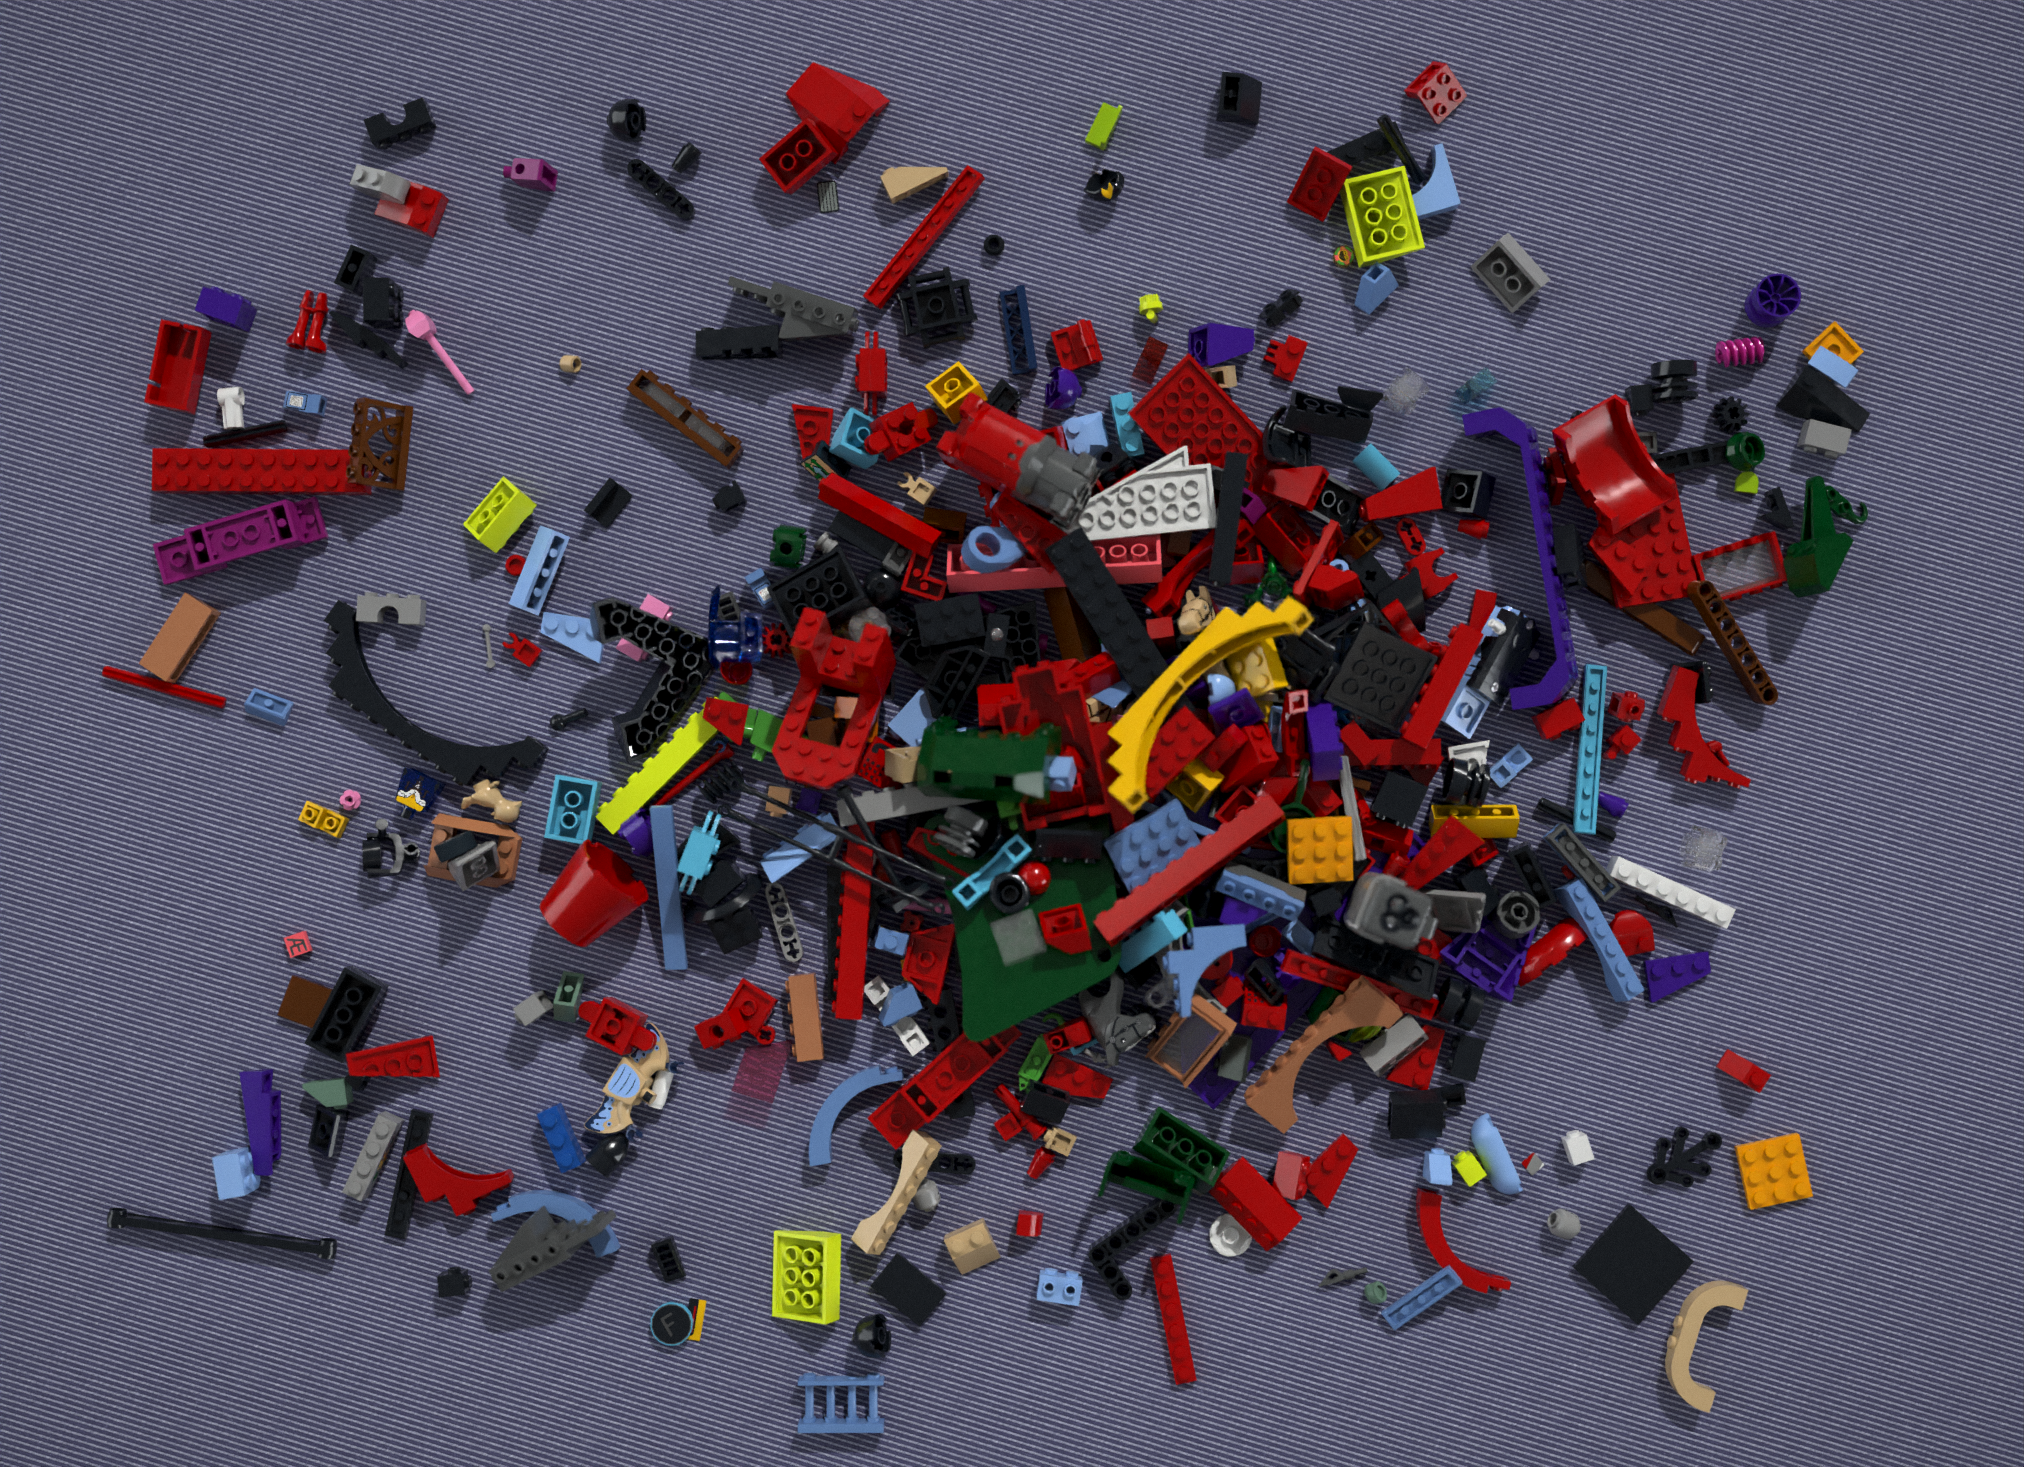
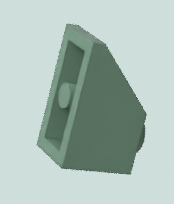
(568, 997)
(330, 1092)

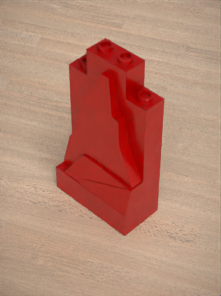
(1043, 701)

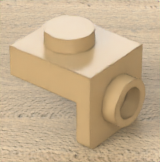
(1059, 1140)

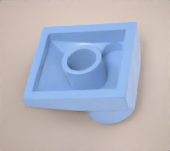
(1086, 434)

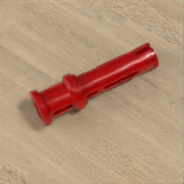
(1027, 1121)

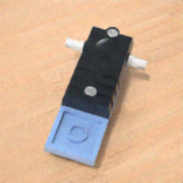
(1494, 666)

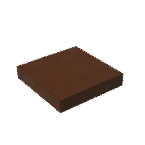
(303, 1001)

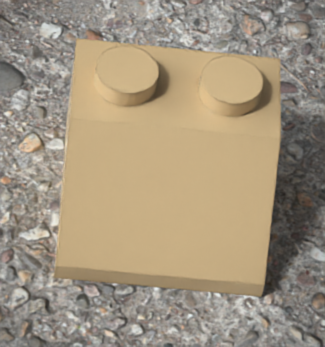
(971, 1246)

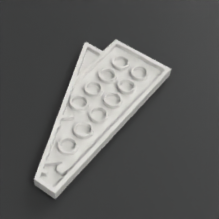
(1153, 501)

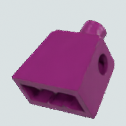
(532, 174)

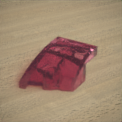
(762, 1070)

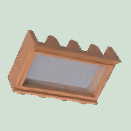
(1190, 1041)

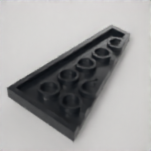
(834, 889)

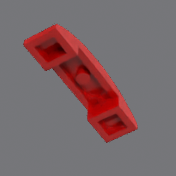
(1293, 730)

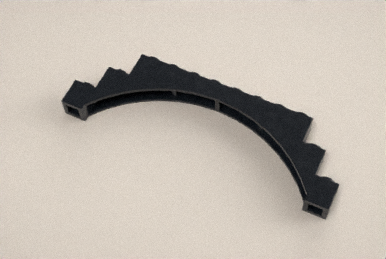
(359, 688)

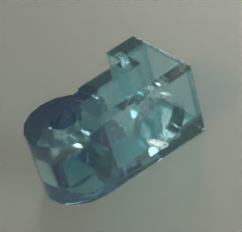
(1475, 386)

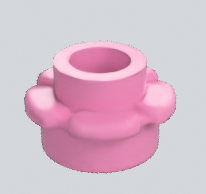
(356, 800)

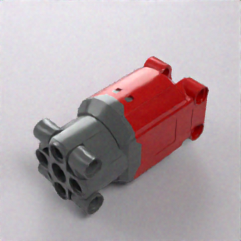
(1019, 461)

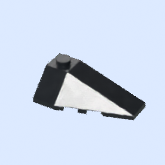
(1816, 398)

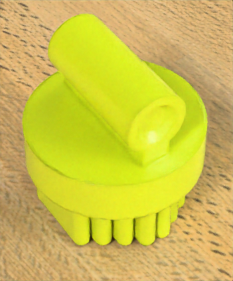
(1150, 306)

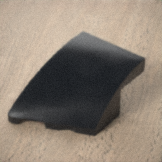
(1409, 593)

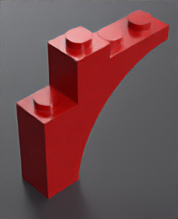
(461, 1188)

